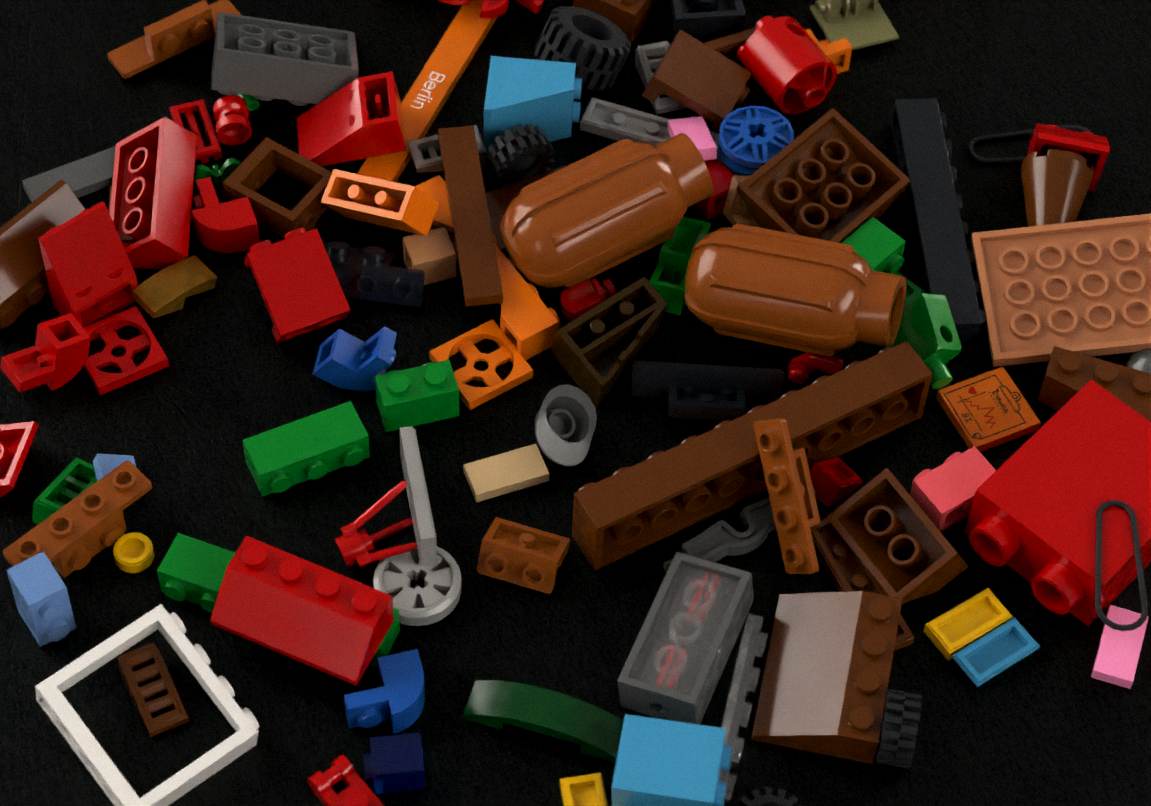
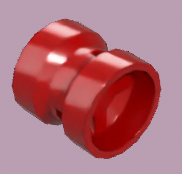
(232, 120)

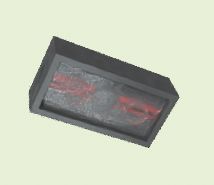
(686, 640)

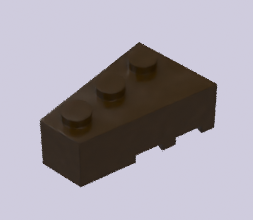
(608, 338)

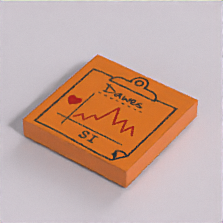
(988, 410)

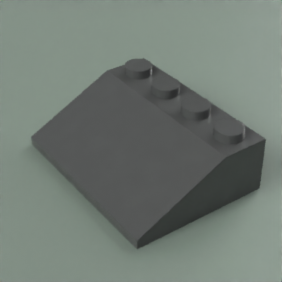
(281, 59)

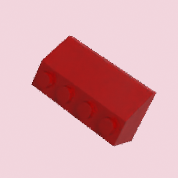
(154, 193)
(302, 610)

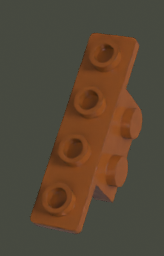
(169, 37)
(789, 494)
(83, 524)

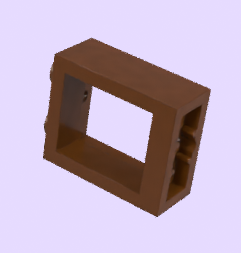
(259, 168)

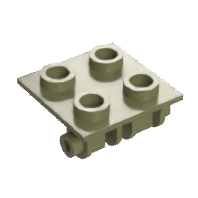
(857, 20)

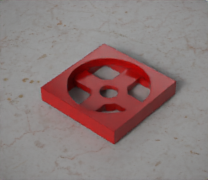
(155, 361)

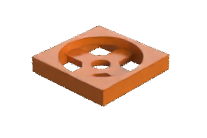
(464, 344)

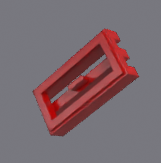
(201, 152)

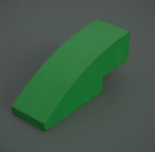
(673, 262)

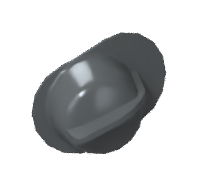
(565, 425)

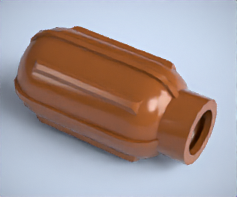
(603, 209)
(791, 291)

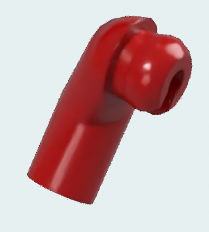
(806, 363)

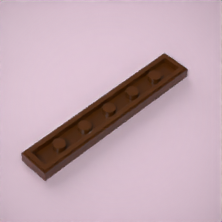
(470, 216)

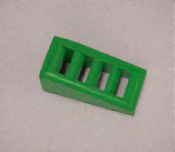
(48, 500)

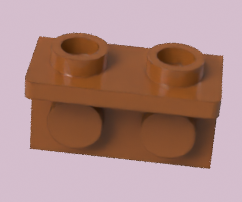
(522, 555)

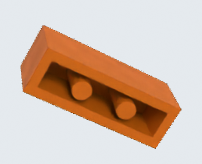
(380, 202)

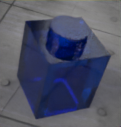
(395, 763)

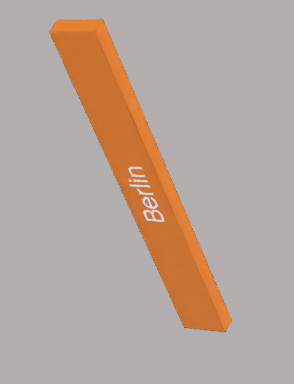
(434, 86)

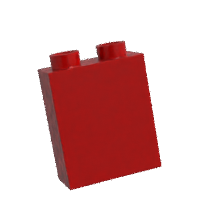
(1046, 497)

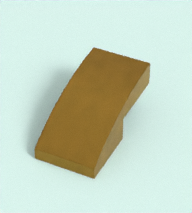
(168, 288)

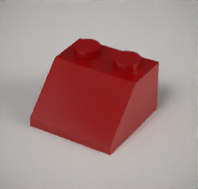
(1086, 144)

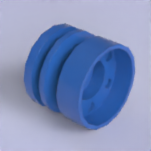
(752, 138)

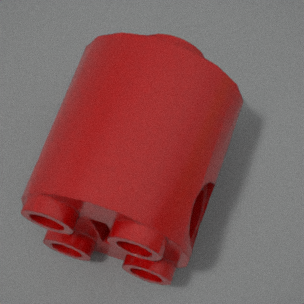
(788, 64)

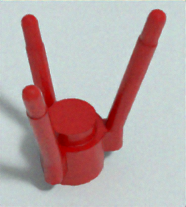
(357, 545)

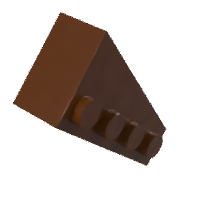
(1072, 371)

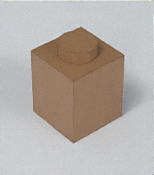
(432, 254)

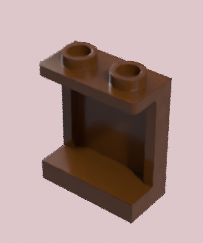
(699, 79)

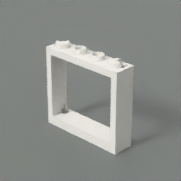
(91, 753)

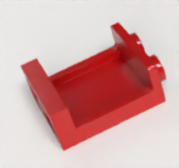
(297, 283)

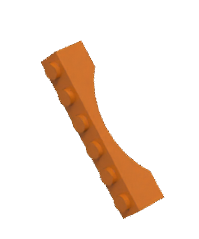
(523, 314)

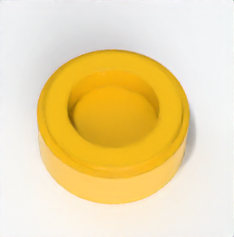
(133, 552)

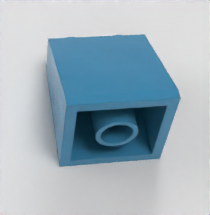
(531, 94)
(670, 764)

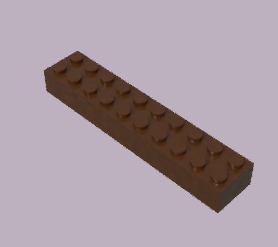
(725, 464)

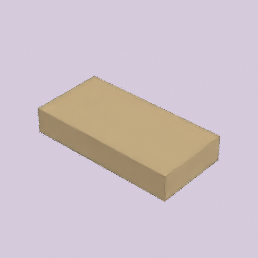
(506, 472)

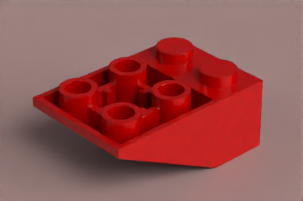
(354, 122)
(88, 267)

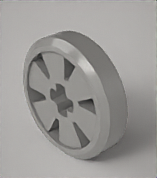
(424, 604)

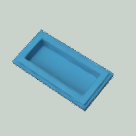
(995, 652)

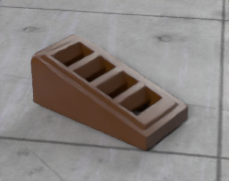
(144, 665)

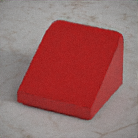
(833, 480)

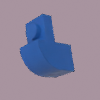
(355, 363)
(398, 698)

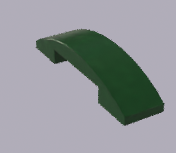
(546, 713)

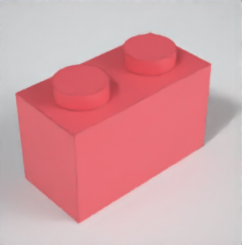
(950, 488)

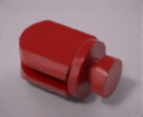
(584, 297)

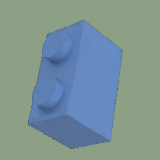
(42, 599)

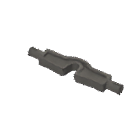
(724, 540)

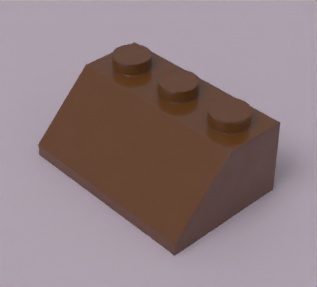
(896, 539)

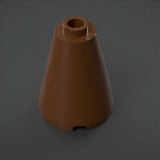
(1054, 186)

